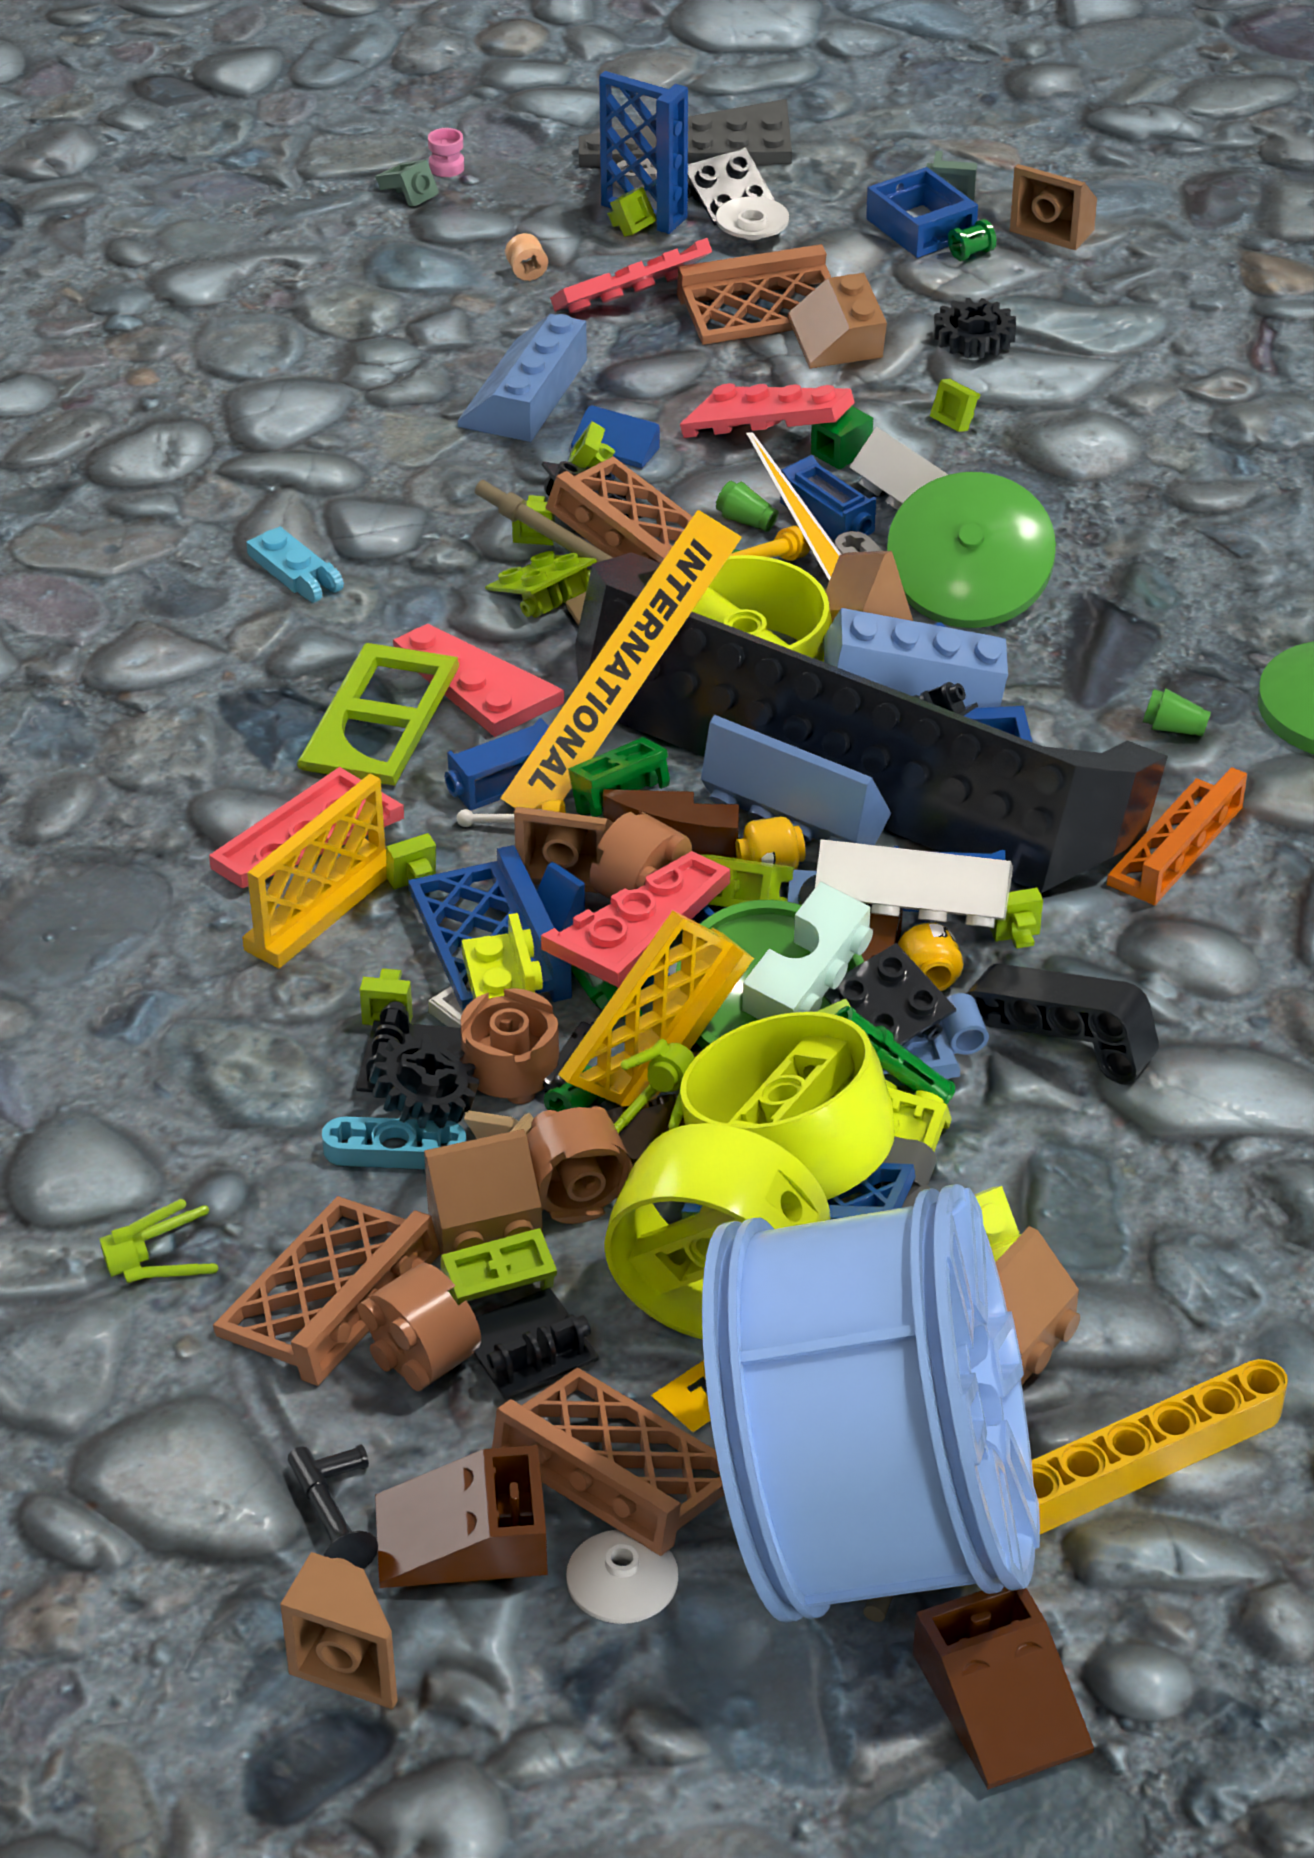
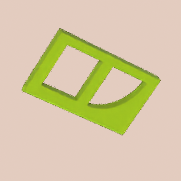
(329, 747)

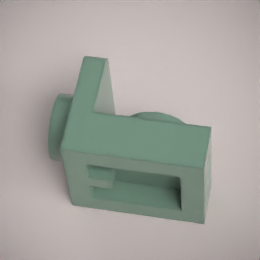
(958, 174)
(412, 179)

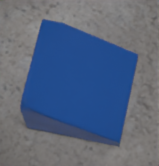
(561, 896)

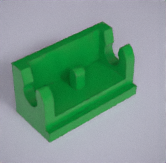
(622, 768)

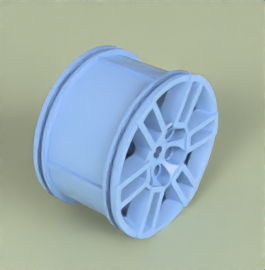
(869, 1406)

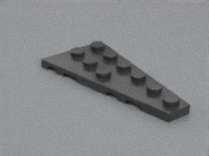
(757, 127)

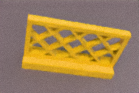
(333, 885)
(680, 1009)

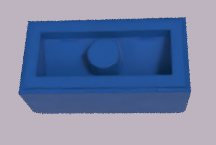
(629, 436)

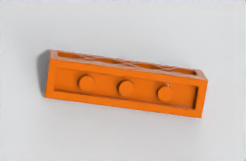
(1183, 845)

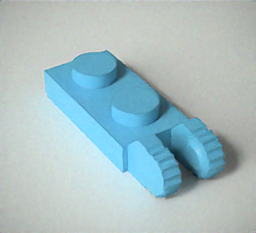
(294, 564)

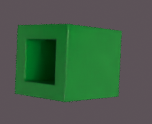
(841, 440)

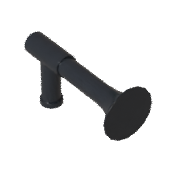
(354, 1546)

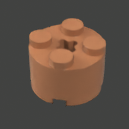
(633, 850)
(510, 1043)
(577, 1162)
(420, 1326)

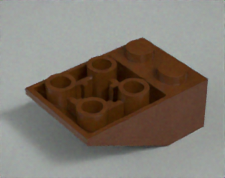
(465, 1521)
(1001, 1684)

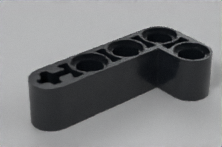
(1073, 1007)

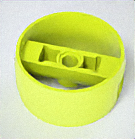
(772, 595)
(781, 1084)
(733, 1178)

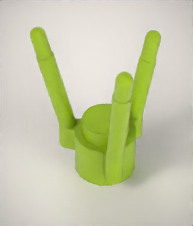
(664, 1075)
(126, 1245)

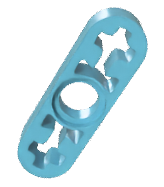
(361, 1129)

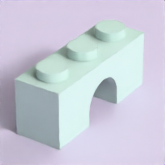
(833, 931)

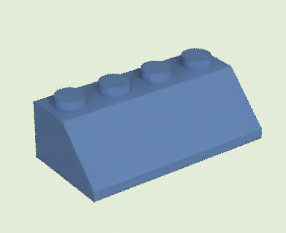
(529, 379)
(918, 655)
(791, 783)

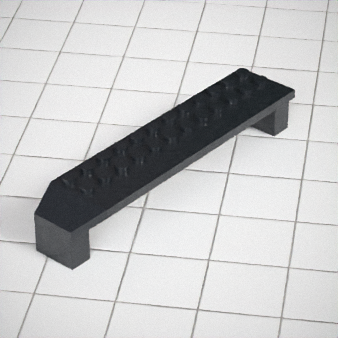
(938, 771)

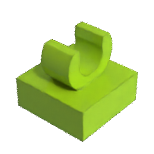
(632, 211)
(954, 405)
(589, 449)
(526, 535)
(410, 860)
(1021, 918)
(380, 991)

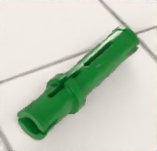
(899, 1061)

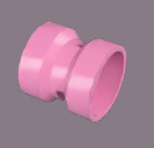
(445, 149)

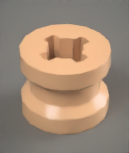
(522, 248)

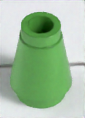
(745, 506)
(1175, 714)

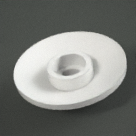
(752, 217)
(616, 1591)

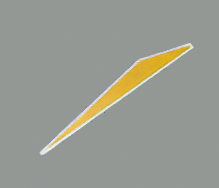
(816, 537)

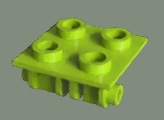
(545, 581)

